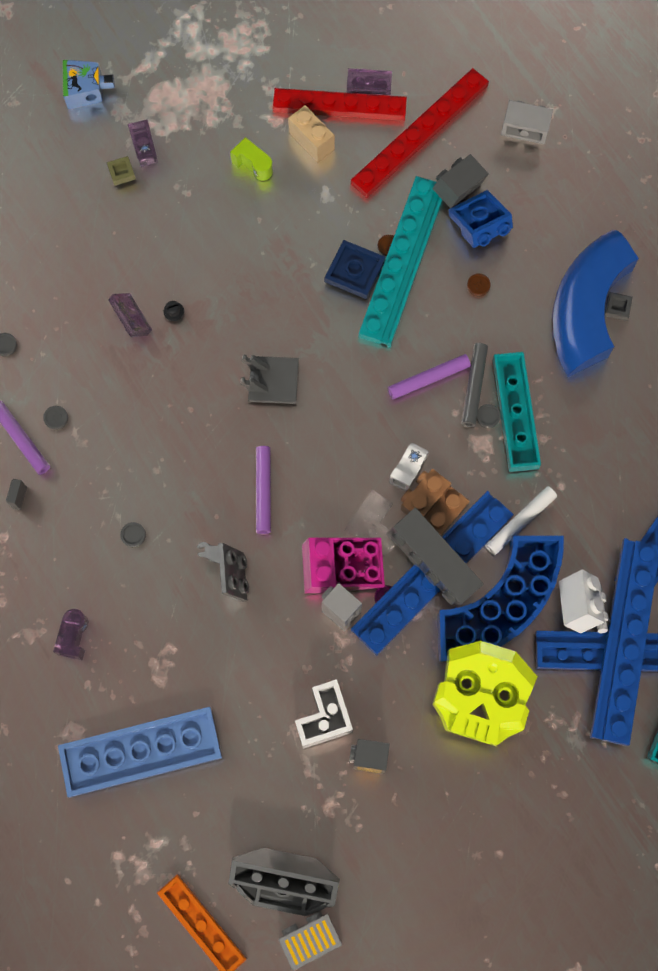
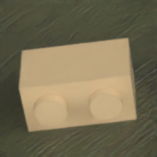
(311, 133)

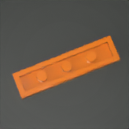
(201, 925)

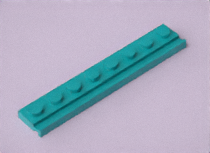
(401, 263)

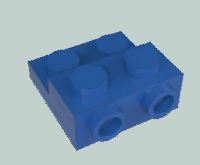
(481, 219)

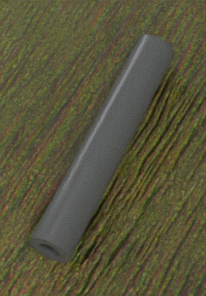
(474, 385)

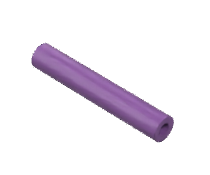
(429, 376)
(22, 440)
(263, 490)

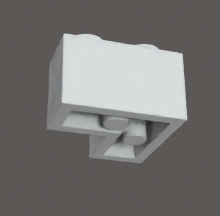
(330, 721)

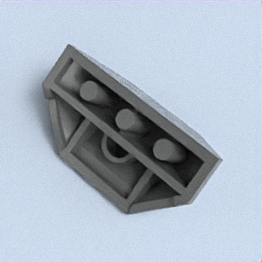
(284, 881)

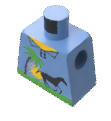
(84, 83)

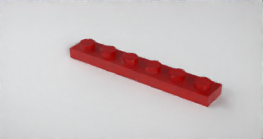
(340, 104)

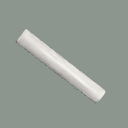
(521, 520)

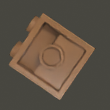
(435, 500)

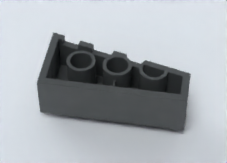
(435, 558)

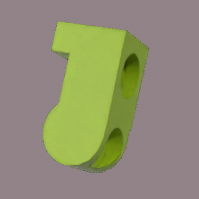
(253, 158)

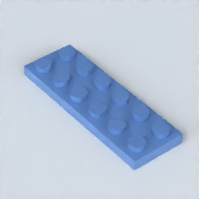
(139, 752)

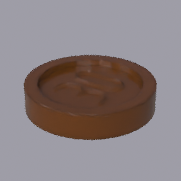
(384, 244)
(478, 285)

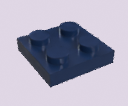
(354, 269)

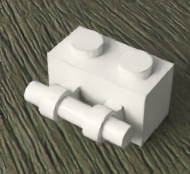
(583, 602)

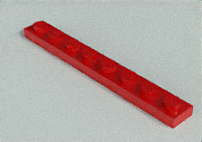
(419, 133)

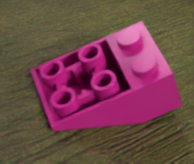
(346, 561)

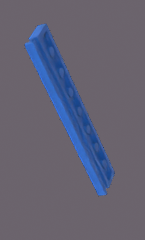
(414, 591)
(625, 643)
(583, 650)

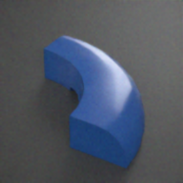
(581, 299)
(512, 602)

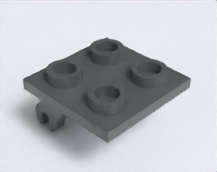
(271, 379)
(232, 568)

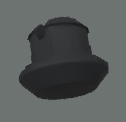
(173, 311)

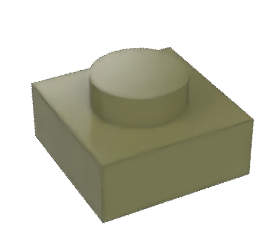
(121, 170)

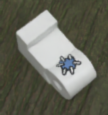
(408, 467)

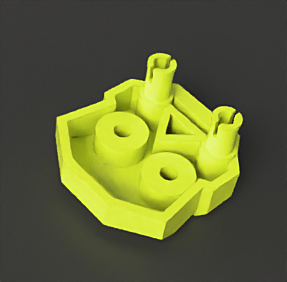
(490, 672)

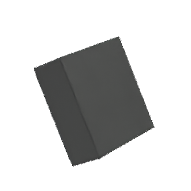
(618, 306)
(16, 494)

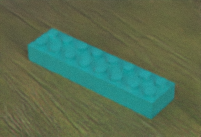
(516, 412)

